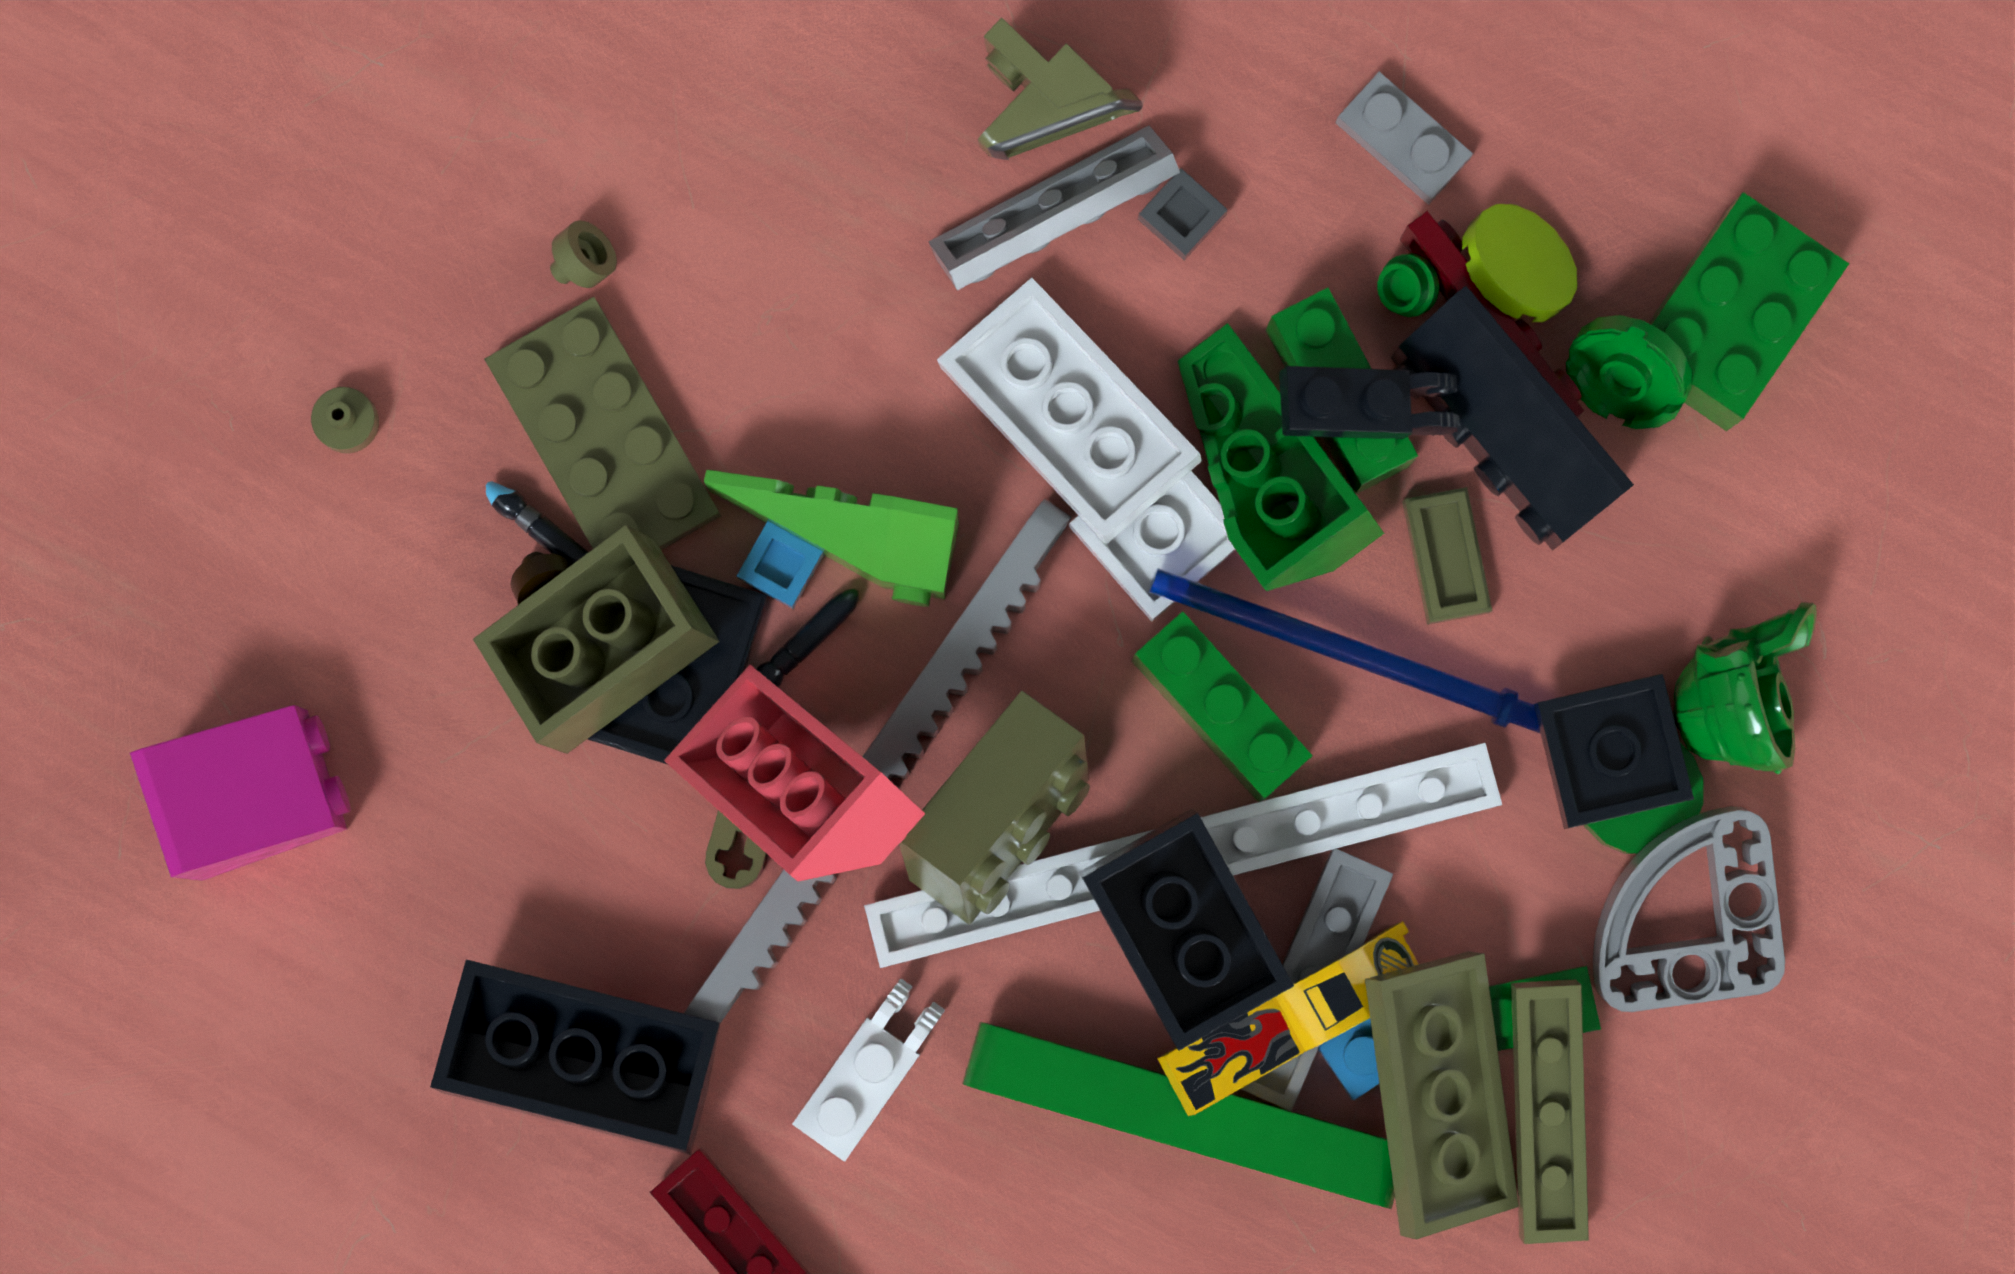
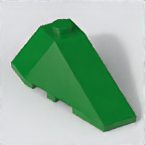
(1278, 493)

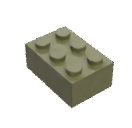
(595, 640)
(997, 809)

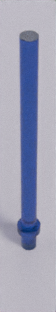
(1502, 705)

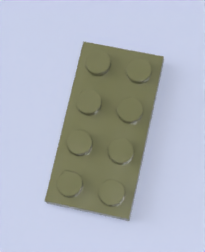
(601, 430)
(1442, 1094)

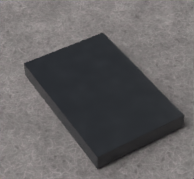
(671, 710)

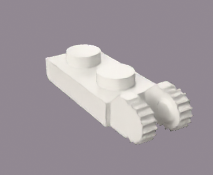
(864, 1077)

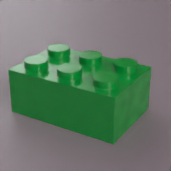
(1745, 306)

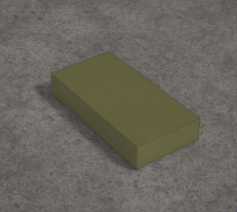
(1447, 556)

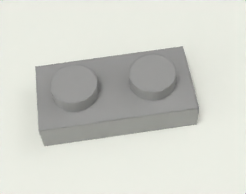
(1403, 138)

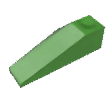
(890, 542)

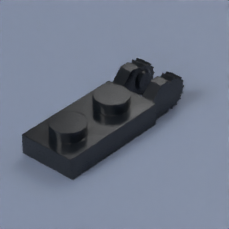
(1362, 402)

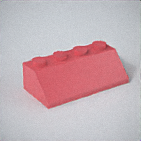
(792, 782)

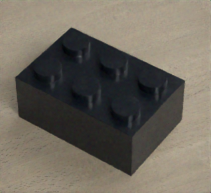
(1186, 929)

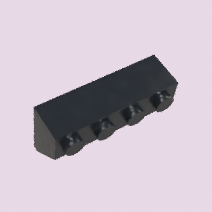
(1513, 422)
(577, 1057)

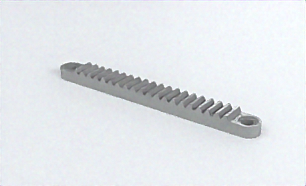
(892, 745)

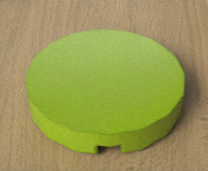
(1520, 262)

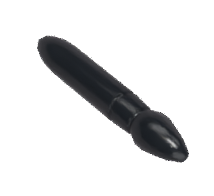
(810, 636)

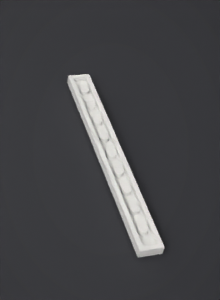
(1245, 837)

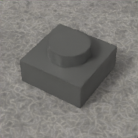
(1182, 214)

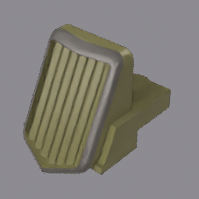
(1057, 96)

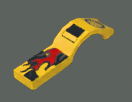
(1285, 1025)

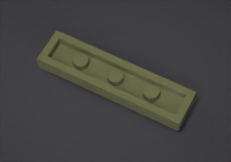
(1550, 1111)

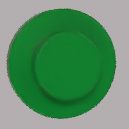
(1408, 285)

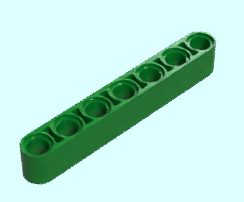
(1148, 1107)

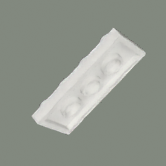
(1069, 410)

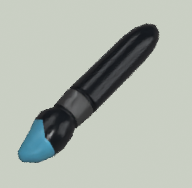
(514, 507)

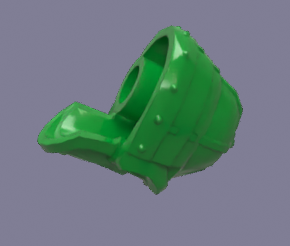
(1734, 696)

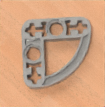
(1719, 952)

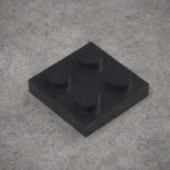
(1613, 751)

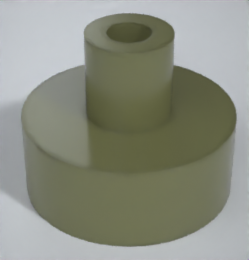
(582, 255)
(357, 426)

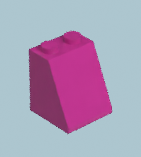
(241, 792)

